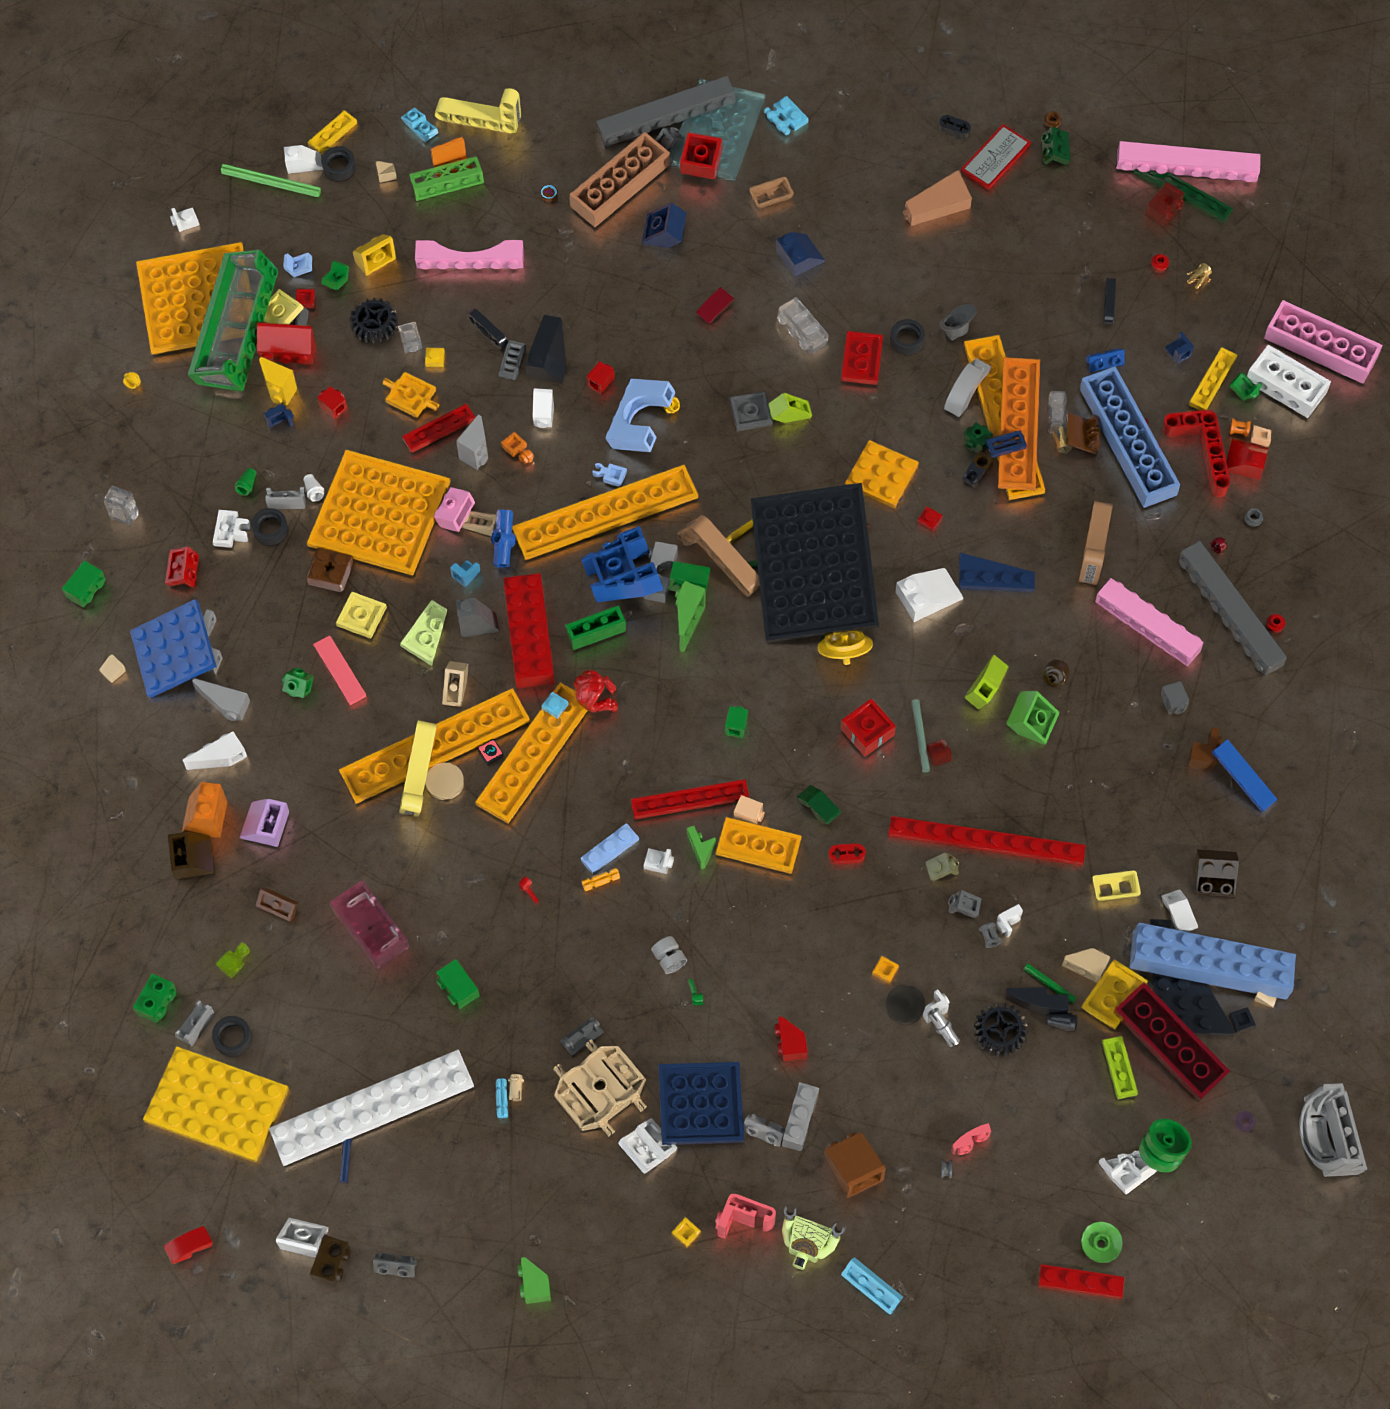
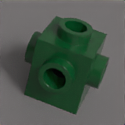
(976, 436)

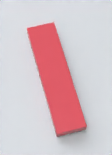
(339, 670)

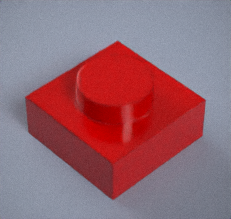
(306, 297)
(929, 519)

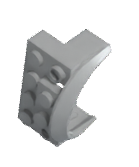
(1334, 1105)

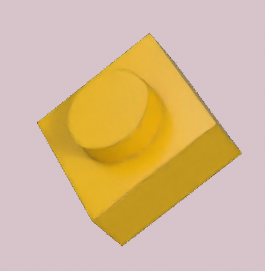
(434, 357)

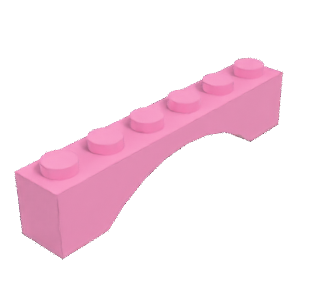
(504, 255)

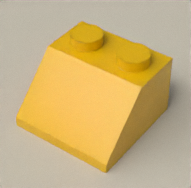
(375, 254)
(279, 381)

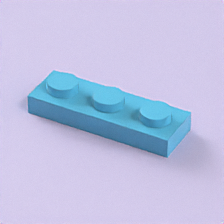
(872, 1285)

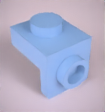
(297, 265)

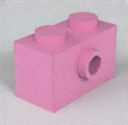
(454, 509)

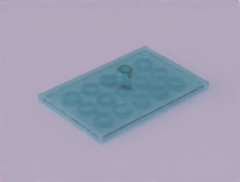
(731, 123)

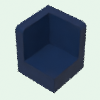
(1180, 349)

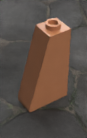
(939, 200)

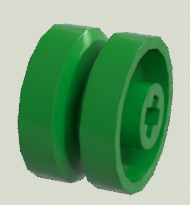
(1165, 1145)

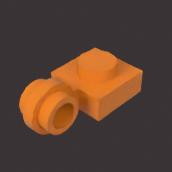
(515, 445)

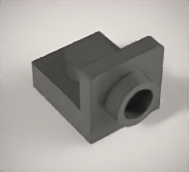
(668, 138)
(964, 903)

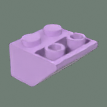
(265, 822)

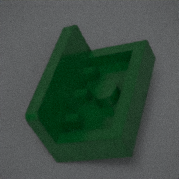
(1055, 146)

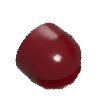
(1218, 545)

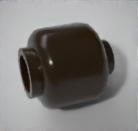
(1055, 673)

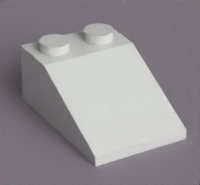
(927, 593)

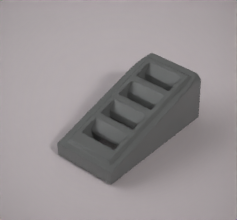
(514, 349)

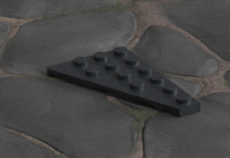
(1191, 1000)

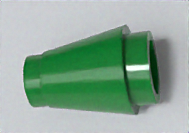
(245, 483)

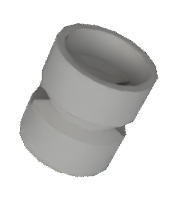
(668, 953)

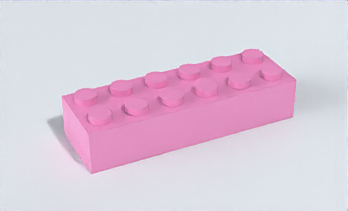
(1323, 341)

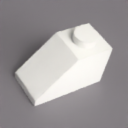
(302, 159)
(543, 408)

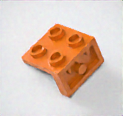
(449, 153)

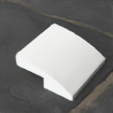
(646, 1146)

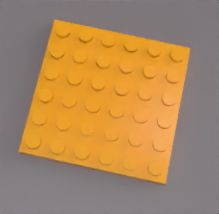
(178, 295)
(379, 512)

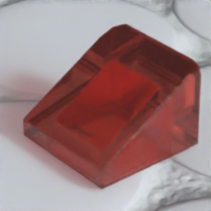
(939, 752)

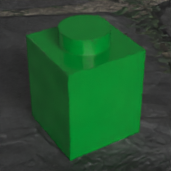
(736, 721)

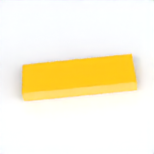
(332, 132)

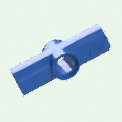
(503, 538)

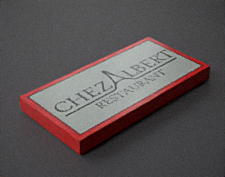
(995, 157)

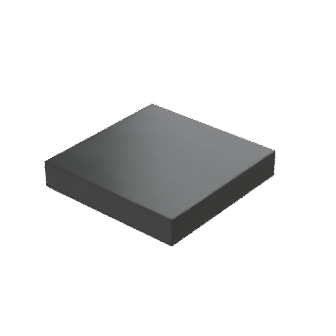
(751, 411)

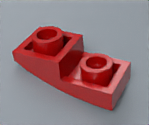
(188, 1243)

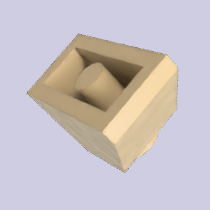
(455, 683)
(1088, 963)

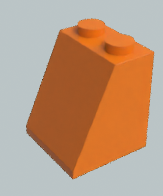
(206, 810)

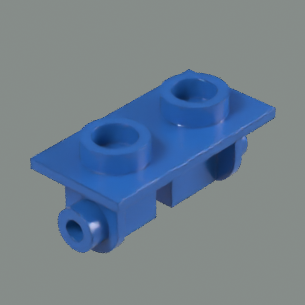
(1106, 360)

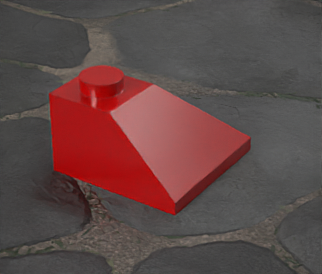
(1246, 459)

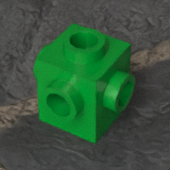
(297, 682)

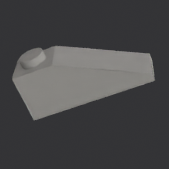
(227, 701)

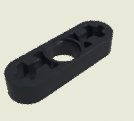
(1109, 301)
(487, 328)

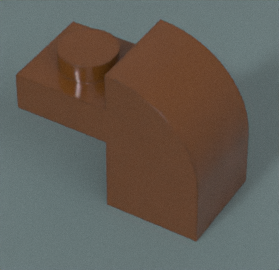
(1201, 754)

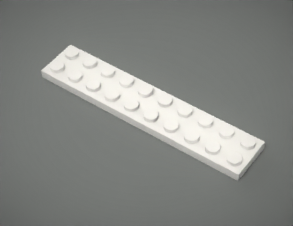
(371, 1107)

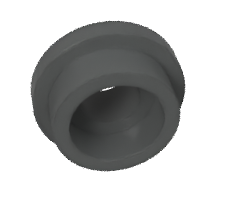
(1254, 512)

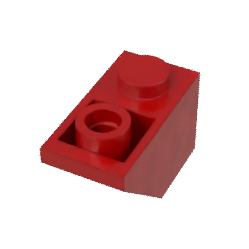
(792, 1041)

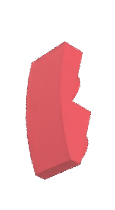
(965, 1142)

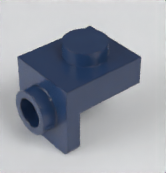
(278, 414)

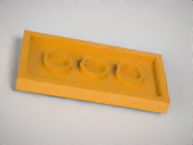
(758, 845)

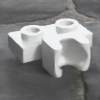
(230, 528)

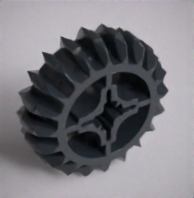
(371, 326)
(1009, 1027)

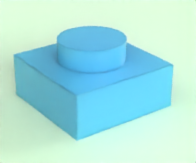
(554, 705)

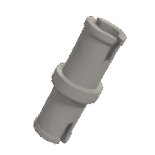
(943, 1027)

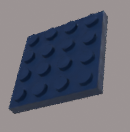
(700, 1103)

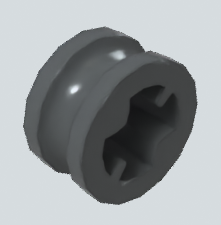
(946, 1168)

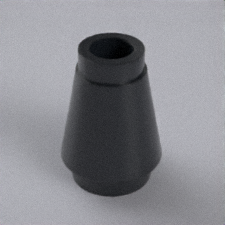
(1063, 1021)

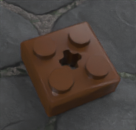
(335, 578)

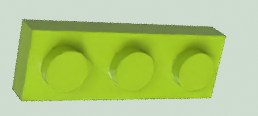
(1119, 1067)

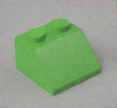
(1033, 716)

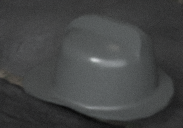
(957, 321)

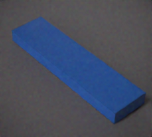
(1244, 775)

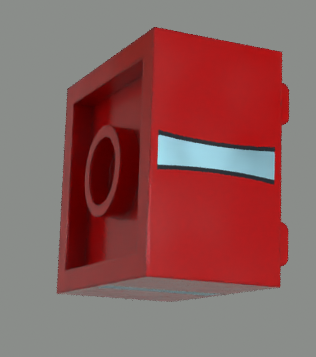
(868, 727)

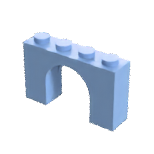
(638, 395)

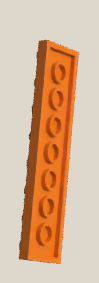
(1018, 413)

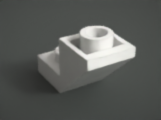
(1180, 911)

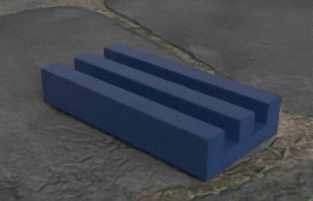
(1007, 446)

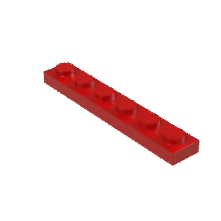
(689, 799)

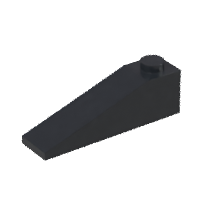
(547, 352)

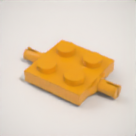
(411, 394)

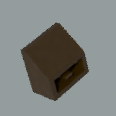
(190, 854)
(1216, 873)

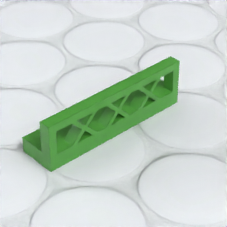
(448, 181)

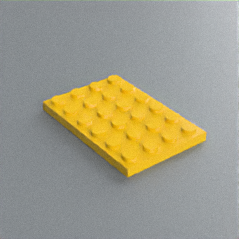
(216, 1104)

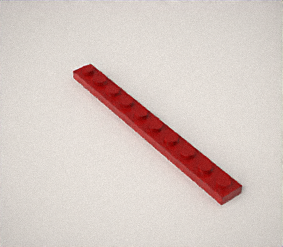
(987, 840)

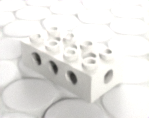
(1288, 381)

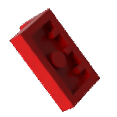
(182, 567)

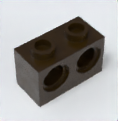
(325, 1259)

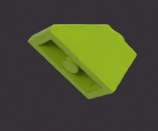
(789, 408)

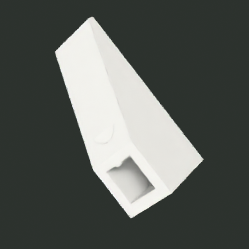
(221, 753)

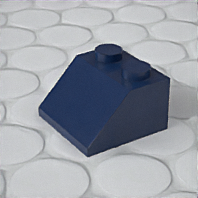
(664, 226)
(798, 253)

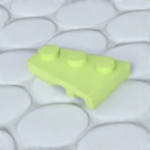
(426, 632)

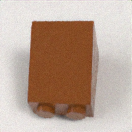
(854, 1164)

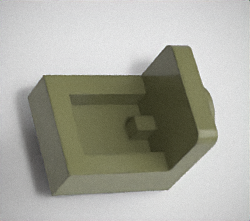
(942, 866)

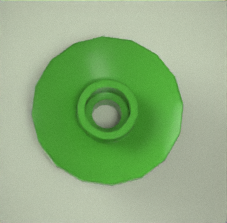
(1101, 1232)

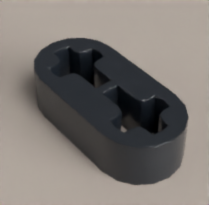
(954, 126)

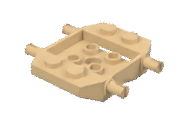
(606, 1101)

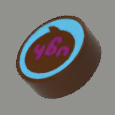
(549, 193)

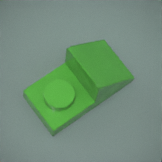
(702, 849)

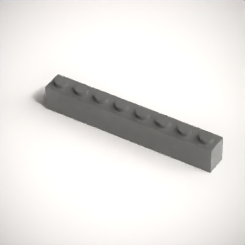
(666, 111)
(1232, 608)

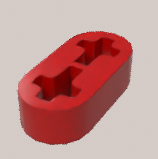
(847, 855)

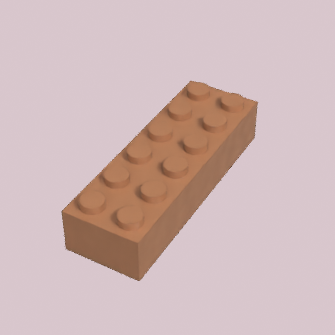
(619, 179)

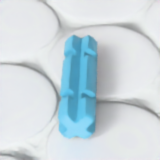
(501, 1098)

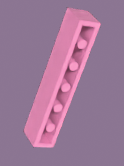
(1149, 621)

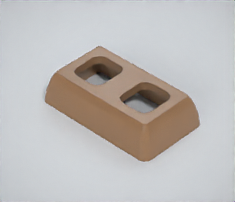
(768, 188)

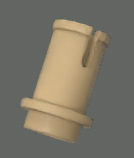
(515, 1087)

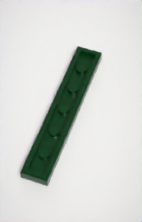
(1192, 195)

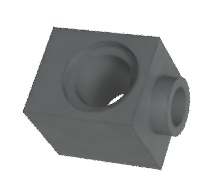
(1175, 698)

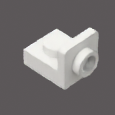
(184, 219)
(658, 860)
(1010, 916)
(942, 1004)

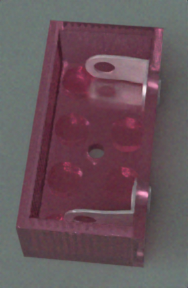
(360, 909)

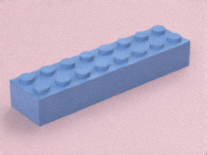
(1129, 437)
(1212, 961)

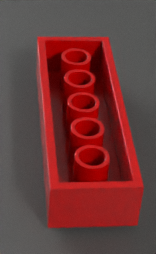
(528, 631)

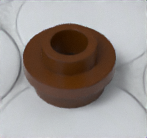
(1053, 119)

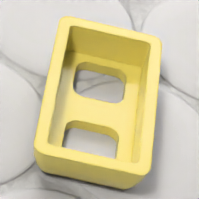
(1113, 880)

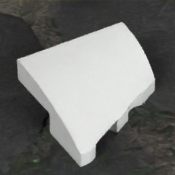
(1127, 1170)

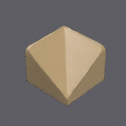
(385, 171)

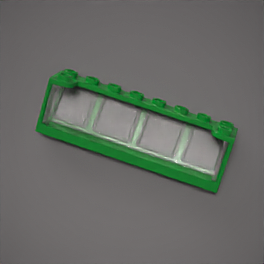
(231, 320)

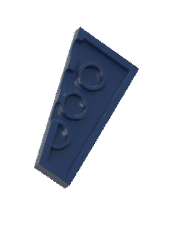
(985, 574)

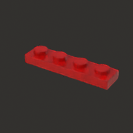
(438, 428)
(1081, 1281)

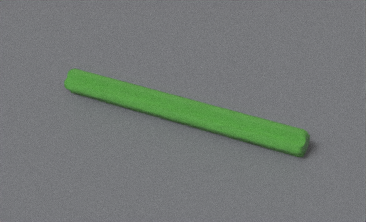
(271, 180)

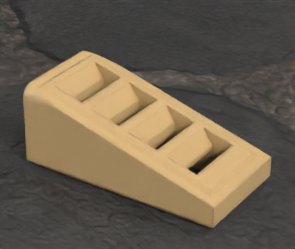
(480, 528)

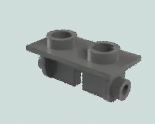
(581, 1035)
(385, 1264)

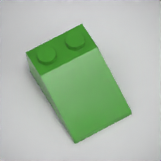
(690, 605)

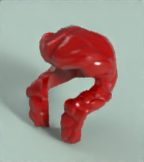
(589, 688)

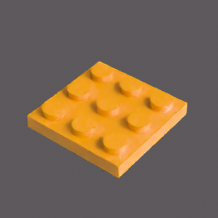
(882, 473)

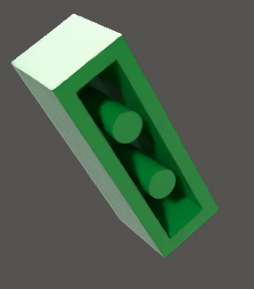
(595, 627)

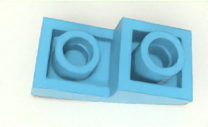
(419, 125)

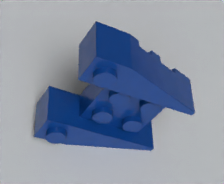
(617, 571)

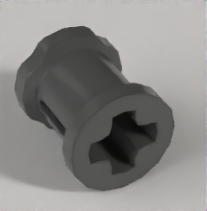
(985, 930)

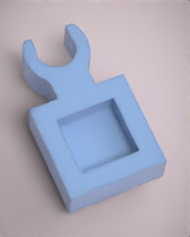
(612, 475)

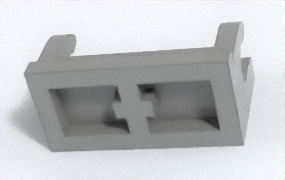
(286, 499)
(195, 1023)

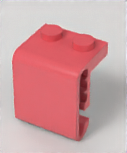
(745, 1212)

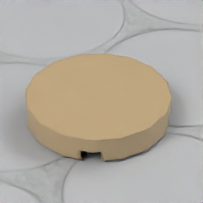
(444, 781)

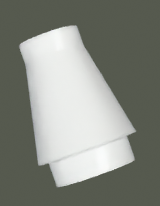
(313, 488)

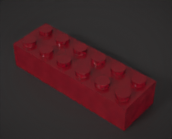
(1171, 1041)

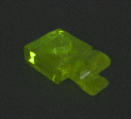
(232, 962)

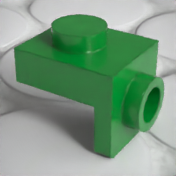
(337, 276)
(1245, 387)

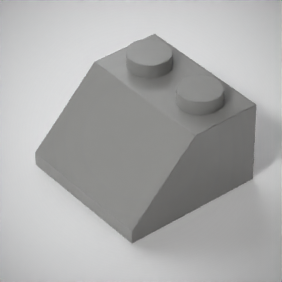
(472, 444)

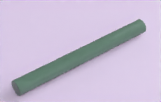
(920, 735)

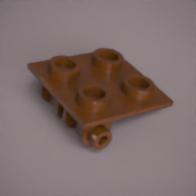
(1083, 433)

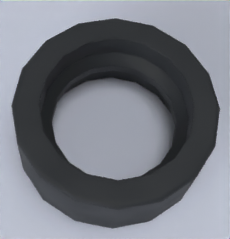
(338, 152)
(907, 349)
(265, 514)
(231, 1021)

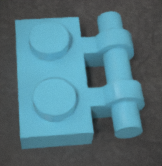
(790, 113)

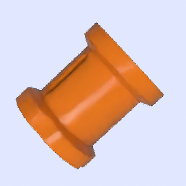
(1234, 423)

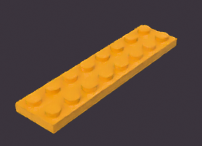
(530, 758)

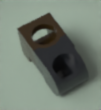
(978, 469)

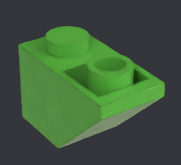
(535, 1283)

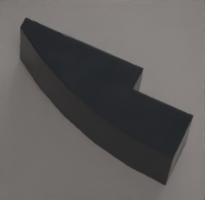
(1037, 1000)

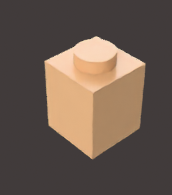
(749, 810)

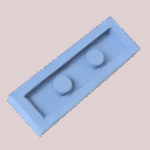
(609, 848)

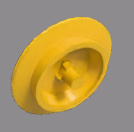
(845, 645)

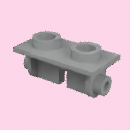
(756, 1127)

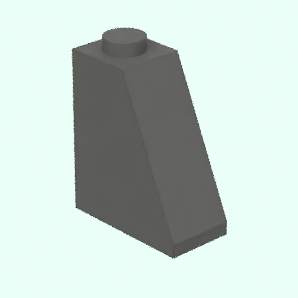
(475, 618)

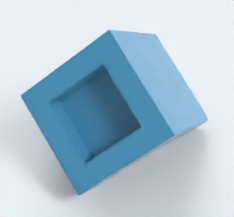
(465, 573)

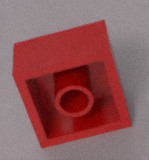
(701, 155)

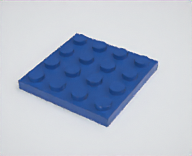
(173, 648)

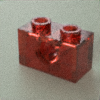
(1164, 204)

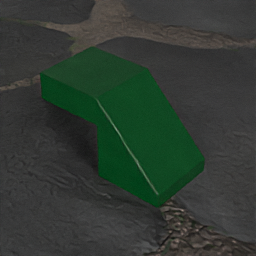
(820, 804)

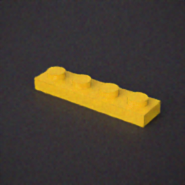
(1213, 379)

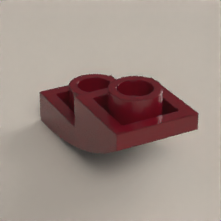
(715, 305)

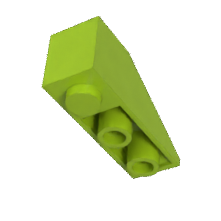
(987, 683)

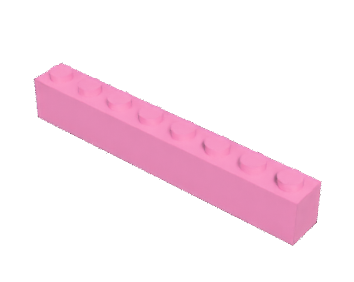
(1188, 161)

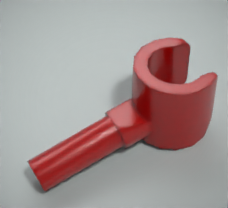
(524, 885)

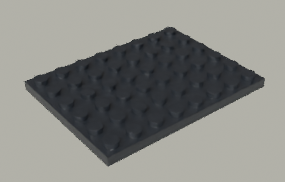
(814, 562)

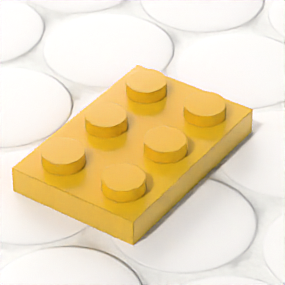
(1111, 991)

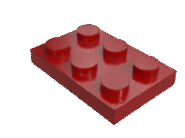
(862, 357)

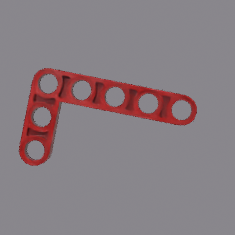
(1209, 445)

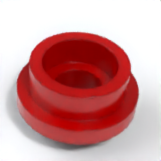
(1158, 266)
(1275, 627)

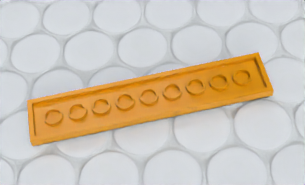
(990, 392)
(604, 512)
(452, 738)

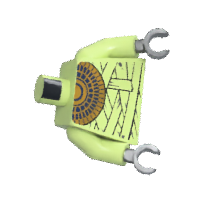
(808, 1239)

